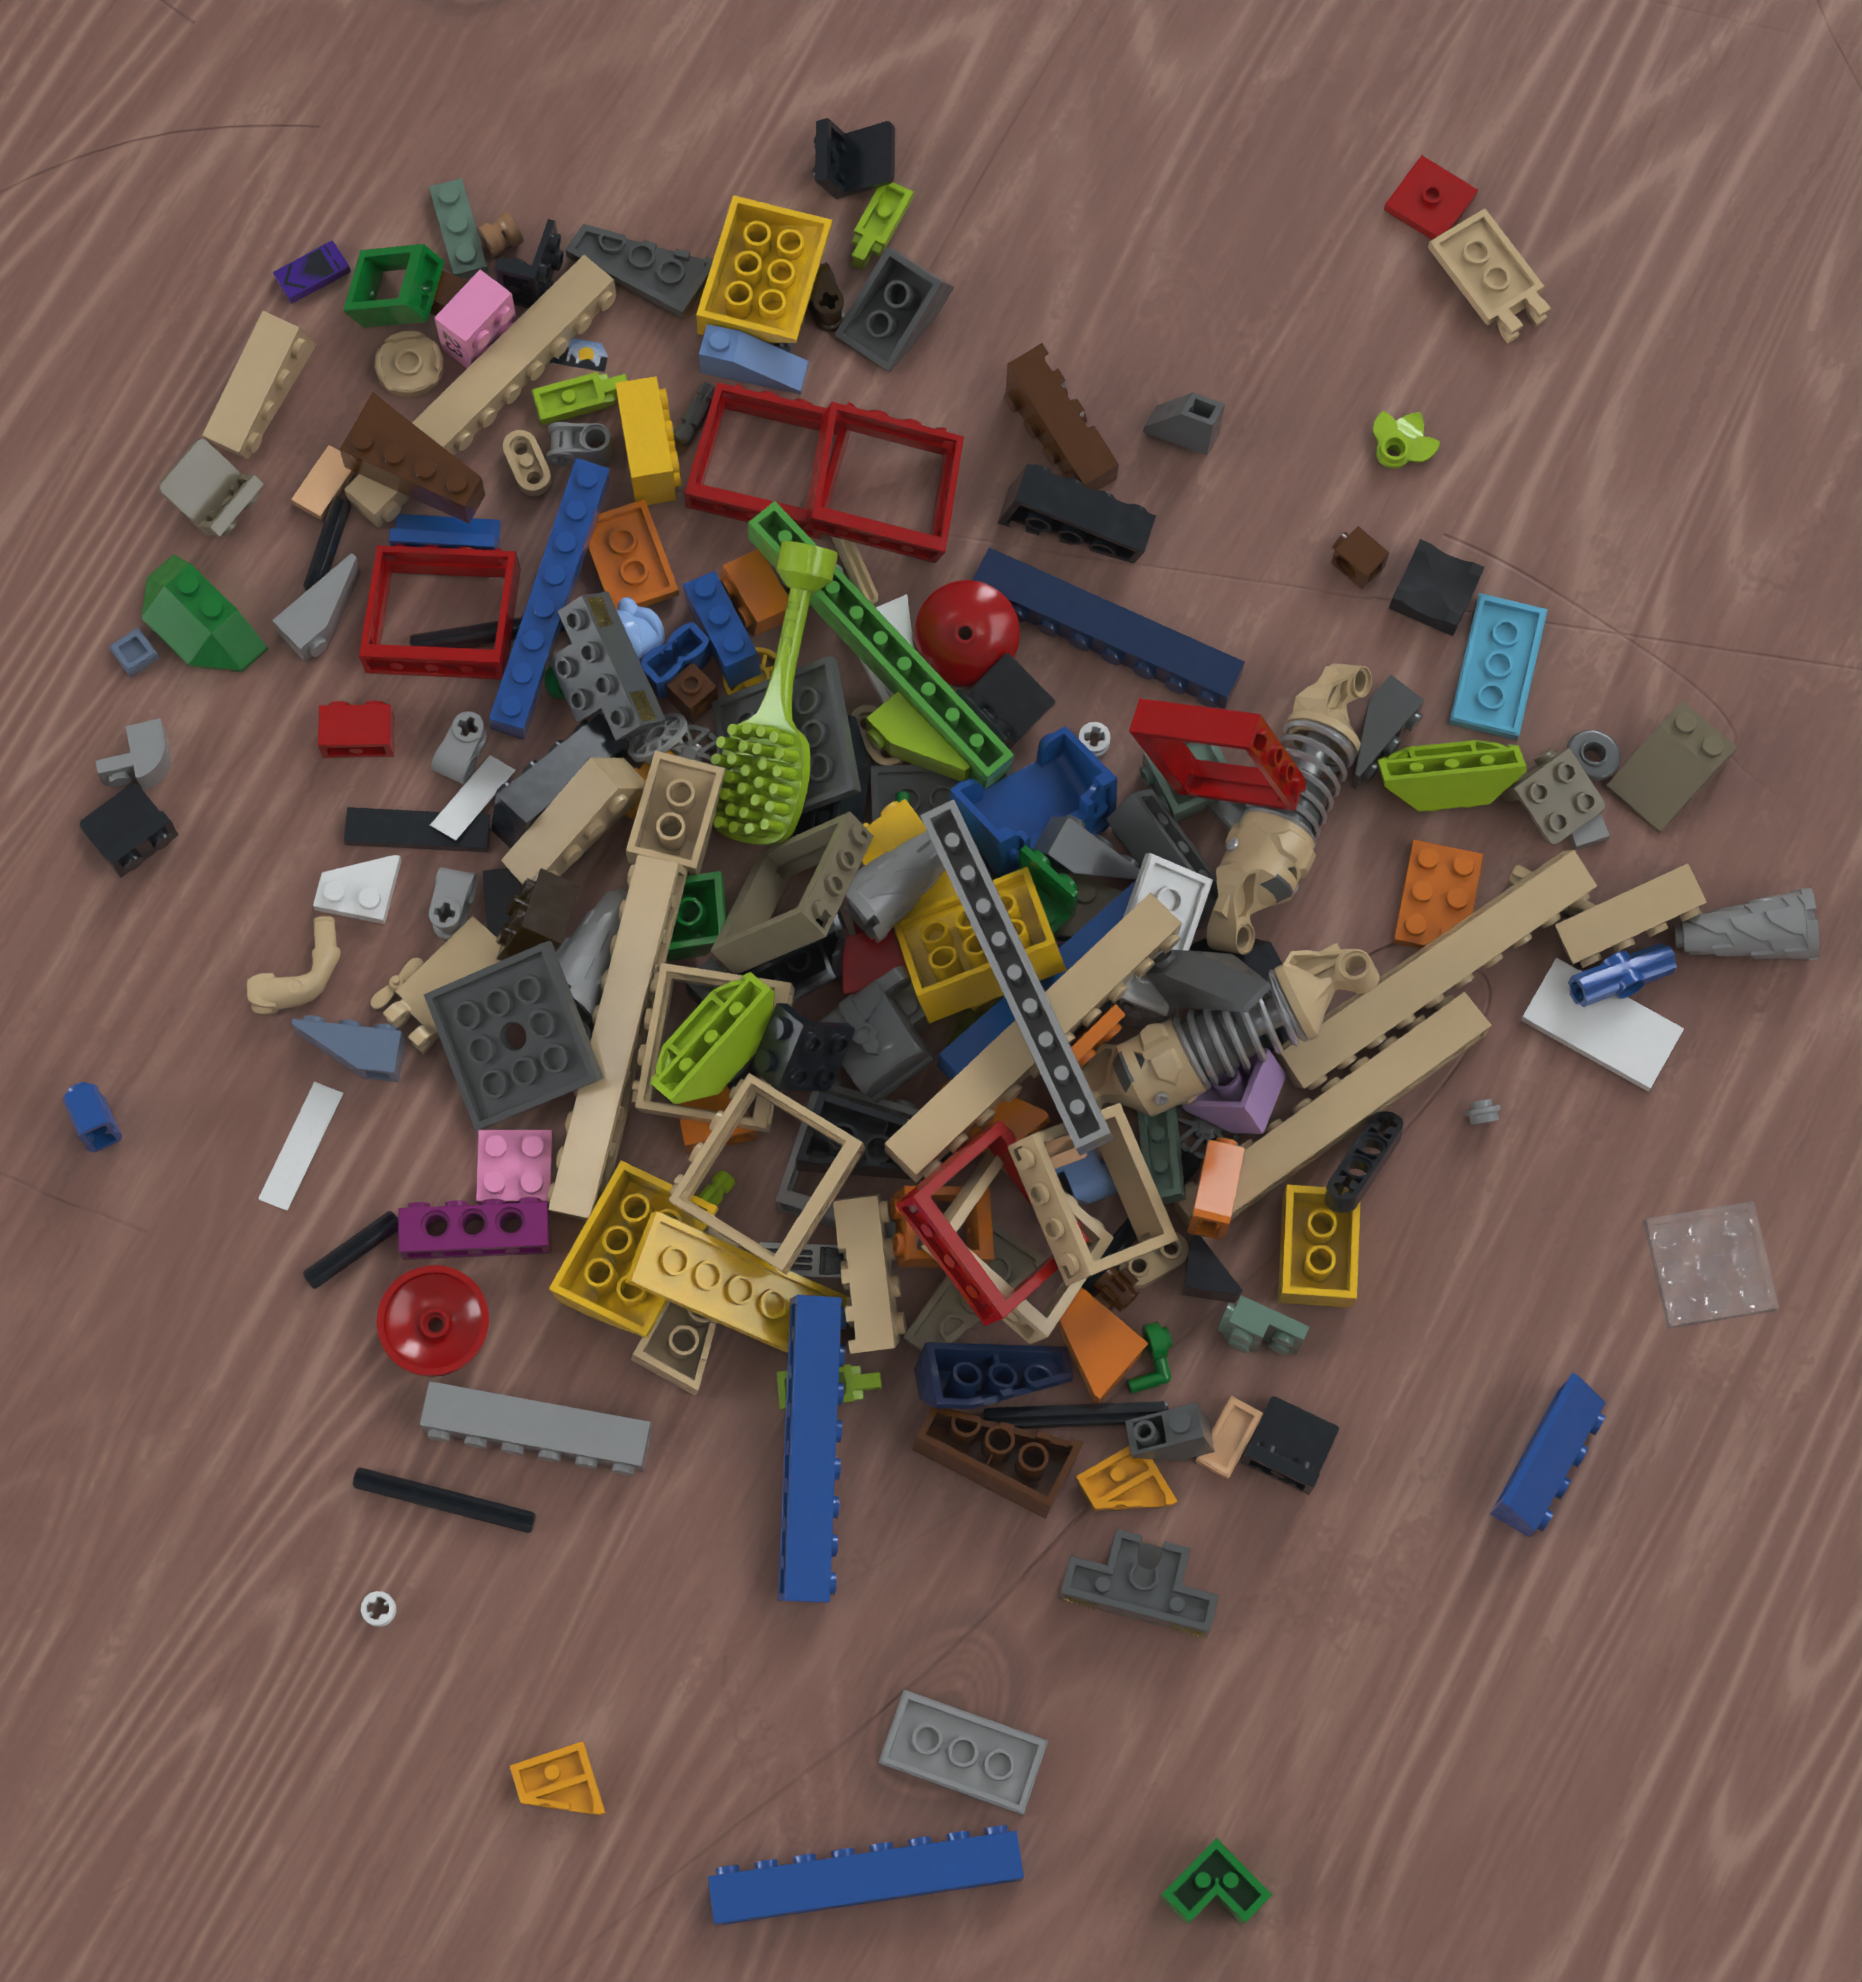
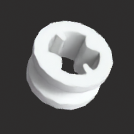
(1098, 728)
(372, 1598)

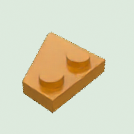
(1125, 1484)
(559, 1781)

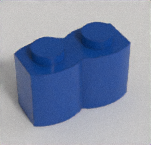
(668, 660)
(91, 1116)

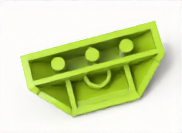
(1452, 773)
(714, 1041)

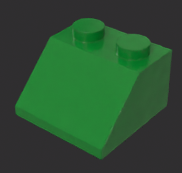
(699, 916)

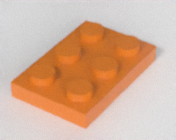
(631, 556)
(1436, 892)
(1099, 1032)

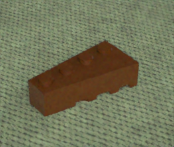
(1057, 420)
(407, 460)
(1002, 1458)

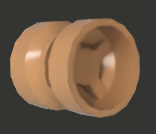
(500, 234)

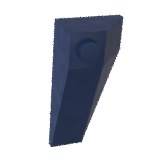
(987, 1373)

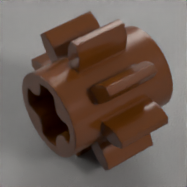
(1116, 1289)

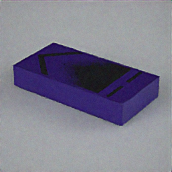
(311, 272)

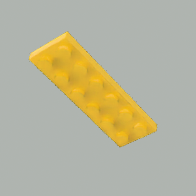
(718, 1280)

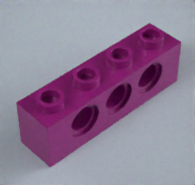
(531, 1238)

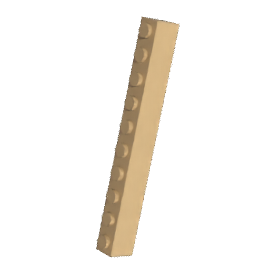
(499, 375)
(1438, 967)
(618, 1031)
(1007, 1060)
(1352, 1101)

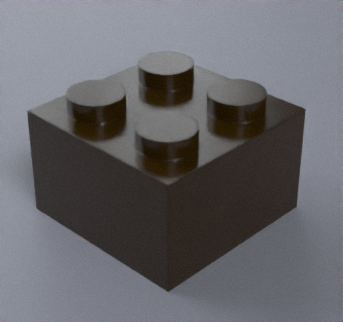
(537, 914)

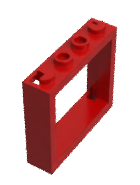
(768, 406)
(872, 532)
(438, 660)
(1164, 728)
(947, 1245)

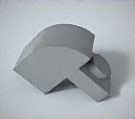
(147, 759)

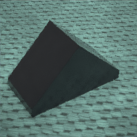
(1207, 1276)

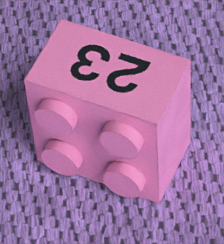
(475, 318)

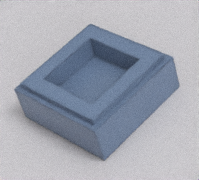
(134, 652)

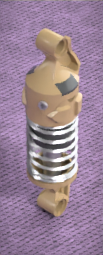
(1274, 845)
(1183, 1058)

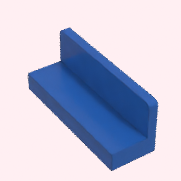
(445, 532)

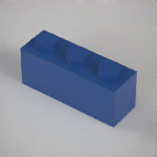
(722, 625)

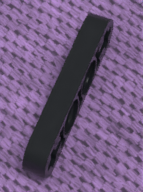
(1367, 1162)

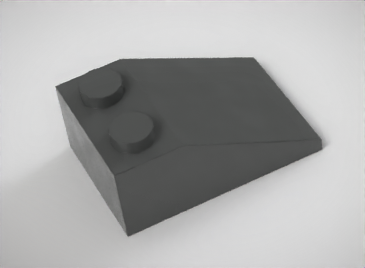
(893, 309)

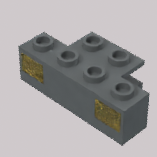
(602, 669)
(1141, 1585)

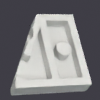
(359, 889)

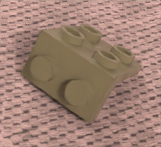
(209, 489)
(1556, 794)

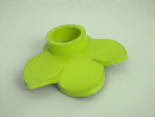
(1405, 438)

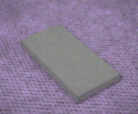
(963, 1752)

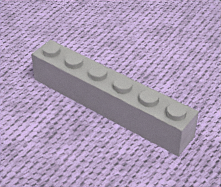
(536, 1427)

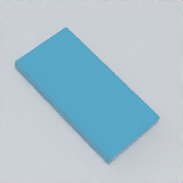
(1498, 666)

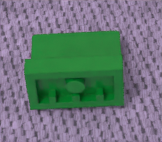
(1055, 891)

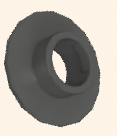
(1601, 744)

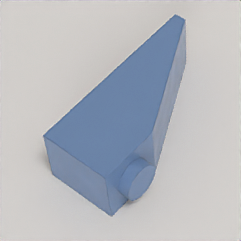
(750, 360)

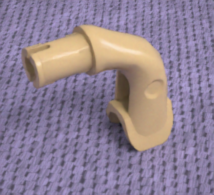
(273, 993)

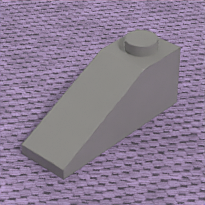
(314, 616)

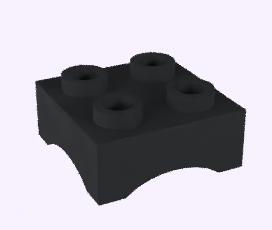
(1436, 588)

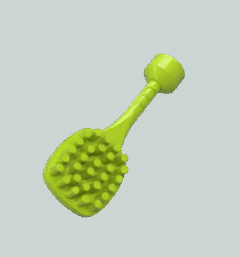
(767, 754)

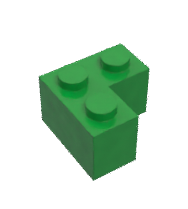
(1218, 1876)

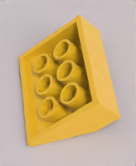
(763, 271)
(946, 956)
(603, 1253)

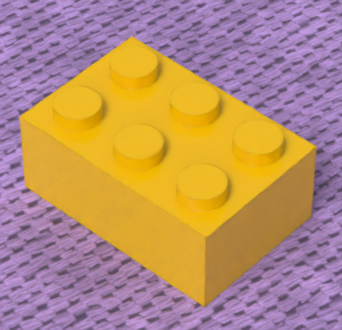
(649, 440)
(1317, 1250)

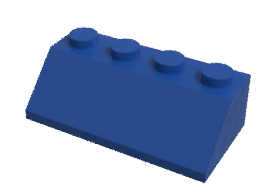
(1549, 1456)

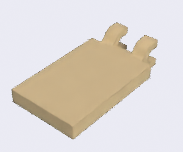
(1491, 273)
(461, 955)

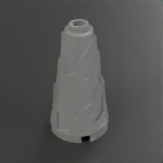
(892, 885)
(1761, 928)
(588, 953)

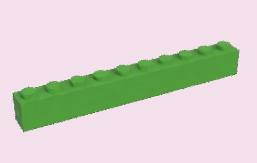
(890, 655)

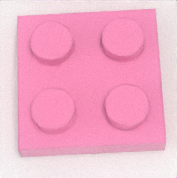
(514, 1164)

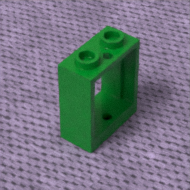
(413, 305)

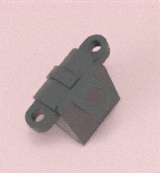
(885, 1042)

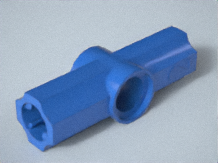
(1622, 974)

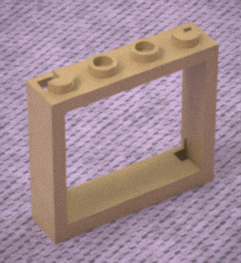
(656, 1023)
(722, 1128)
(1054, 1211)
(1025, 1318)

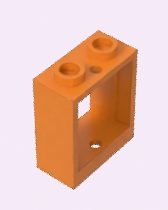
(978, 1229)

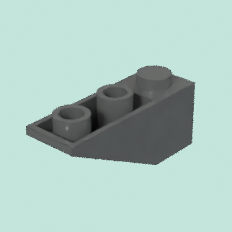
(1385, 719)
(1079, 852)

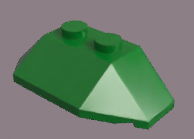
(198, 619)

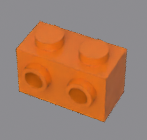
(755, 592)

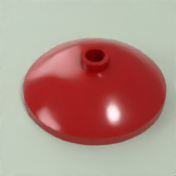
(972, 605)
(425, 1297)

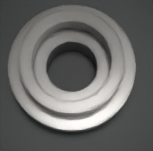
(1482, 1111)

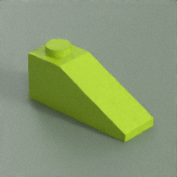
(910, 737)

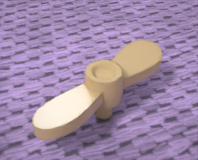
(385, 995)

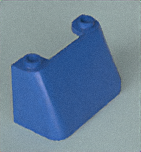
(1017, 808)

